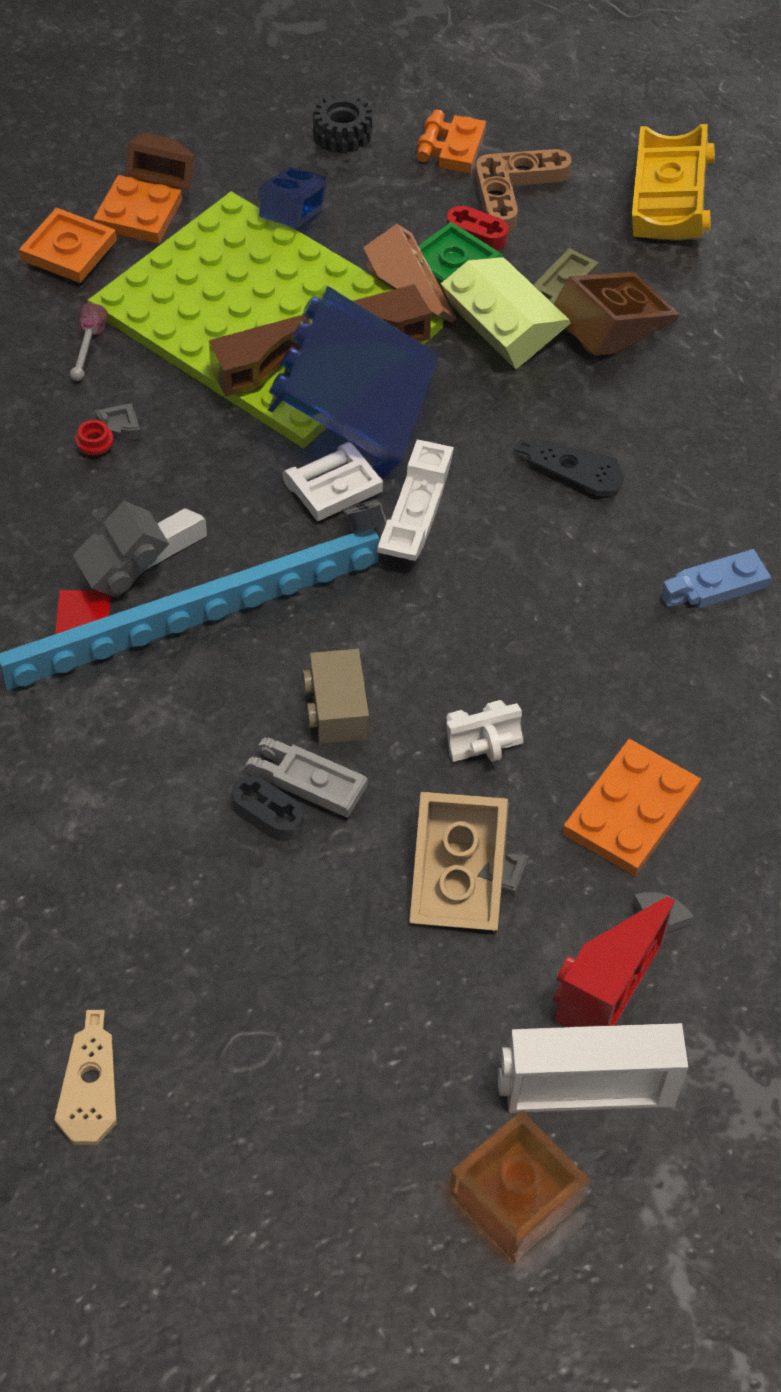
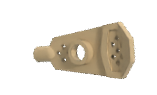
(85, 1096)

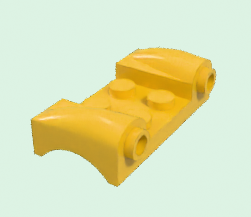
(671, 185)

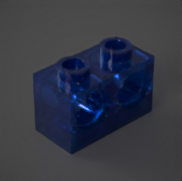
(292, 196)

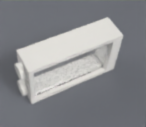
(593, 1067)

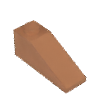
(400, 262)

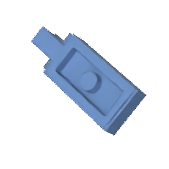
(717, 580)

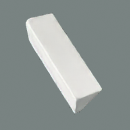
(181, 531)

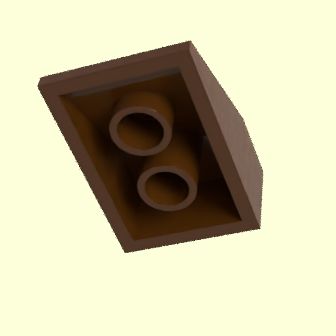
(612, 310)

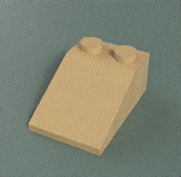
(452, 847)

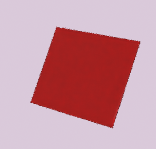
(80, 608)

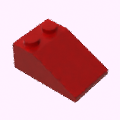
(610, 969)

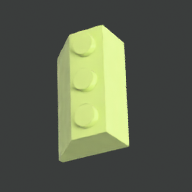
(504, 308)

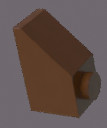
(160, 161)

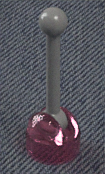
(92, 321)

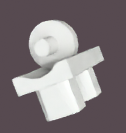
(484, 732)

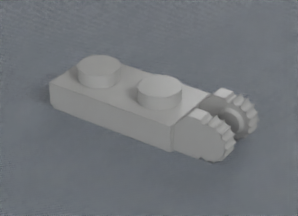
(308, 776)

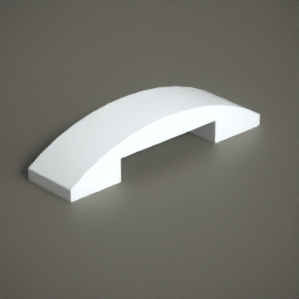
(418, 501)

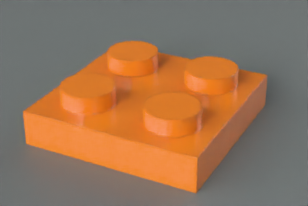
(139, 208)
(68, 245)

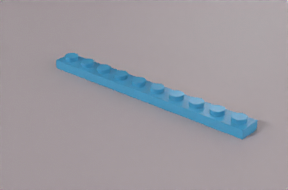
(187, 608)

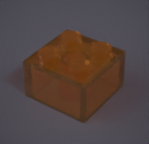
(518, 1186)

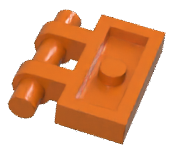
(461, 142)

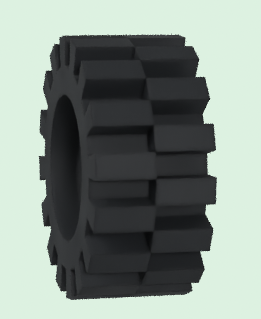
(342, 123)

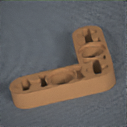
(554, 168)

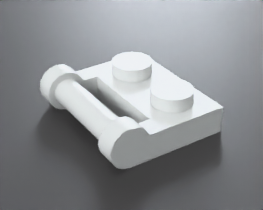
(336, 488)

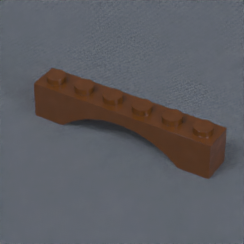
(250, 356)

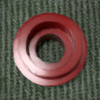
(94, 437)

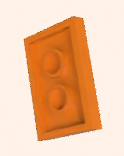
(631, 807)

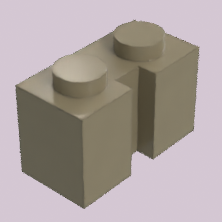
(338, 696)

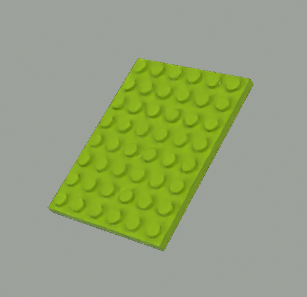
(225, 278)

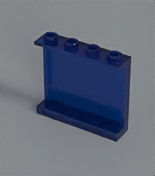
(356, 376)

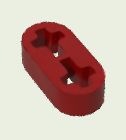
(481, 225)

